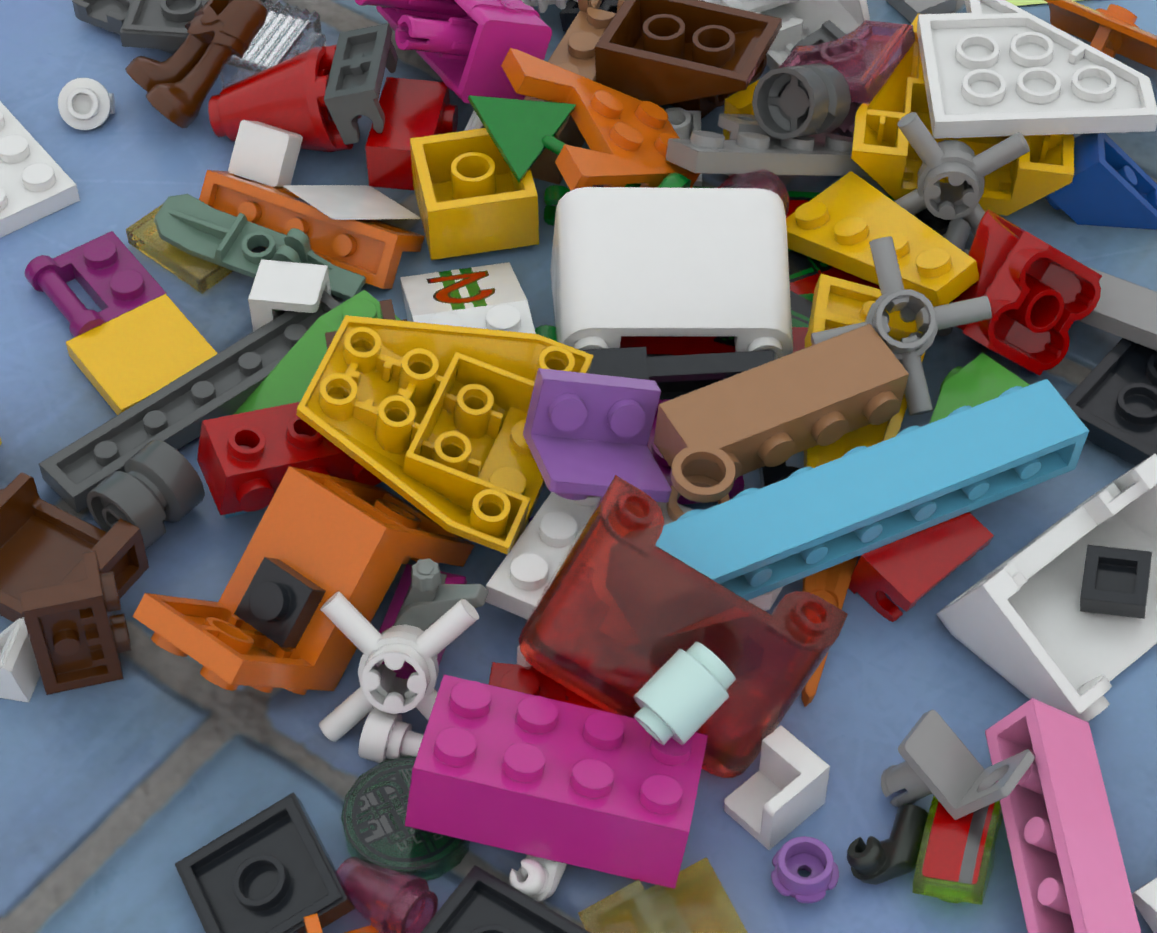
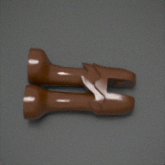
(186, 77)

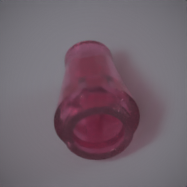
(388, 897)

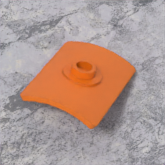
(1107, 30)

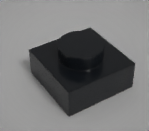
(1115, 581)
(279, 602)

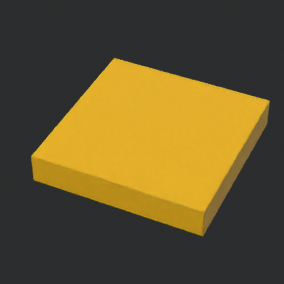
(139, 352)

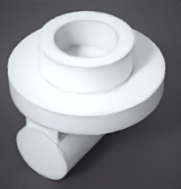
(85, 104)

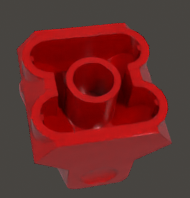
(1031, 294)

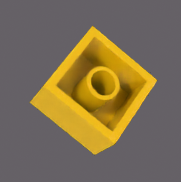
(471, 196)

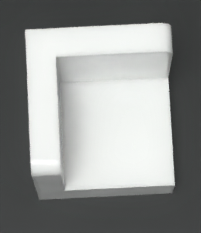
(286, 287)
(782, 792)

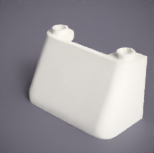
(671, 266)
(1028, 609)

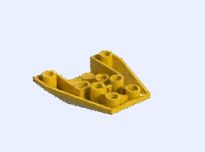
(439, 417)

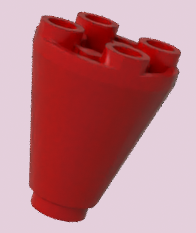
(283, 97)

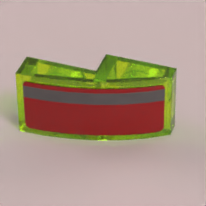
(957, 854)

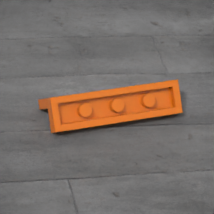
(355, 245)

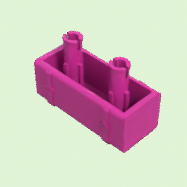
(467, 39)

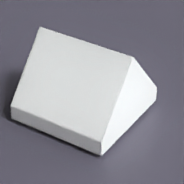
(17, 663)

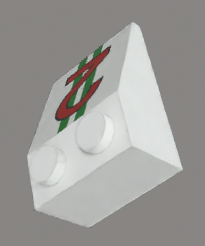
(469, 298)

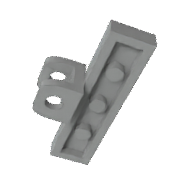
(754, 150)

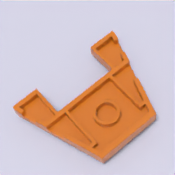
(623, 132)

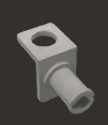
(944, 767)

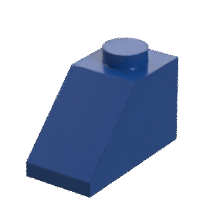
(1107, 187)

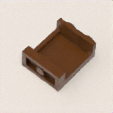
(47, 546)

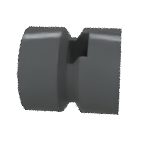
(801, 100)
(152, 489)

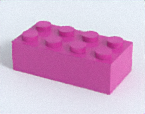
(554, 782)

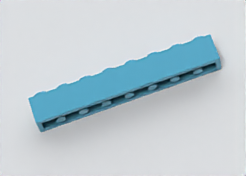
(880, 492)

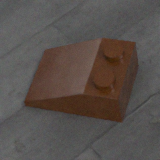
(682, 49)

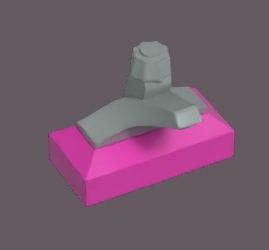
(424, 597)

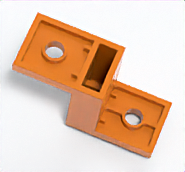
(334, 535)

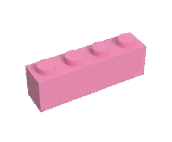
(1062, 826)

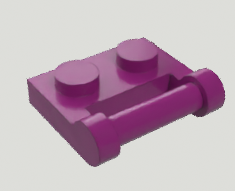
(104, 271)

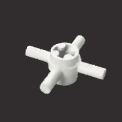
(394, 646)

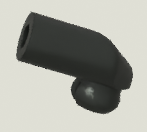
(891, 857)

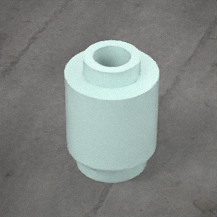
(683, 694)

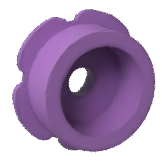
(808, 855)

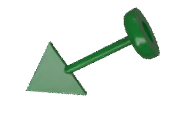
(528, 127)

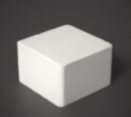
(265, 153)

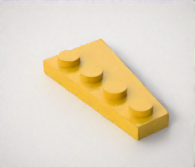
(852, 213)

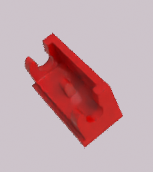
(916, 564)

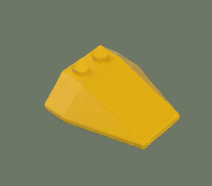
(894, 164)

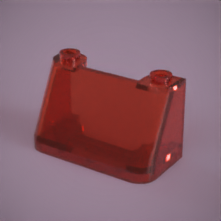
(627, 608)

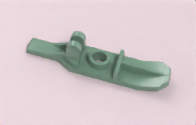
(229, 242)

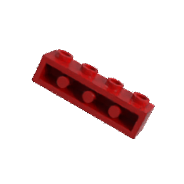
(251, 451)

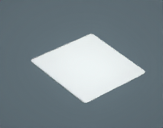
(351, 202)

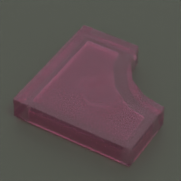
(862, 56)

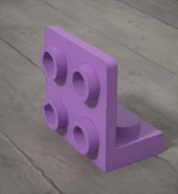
(592, 429)

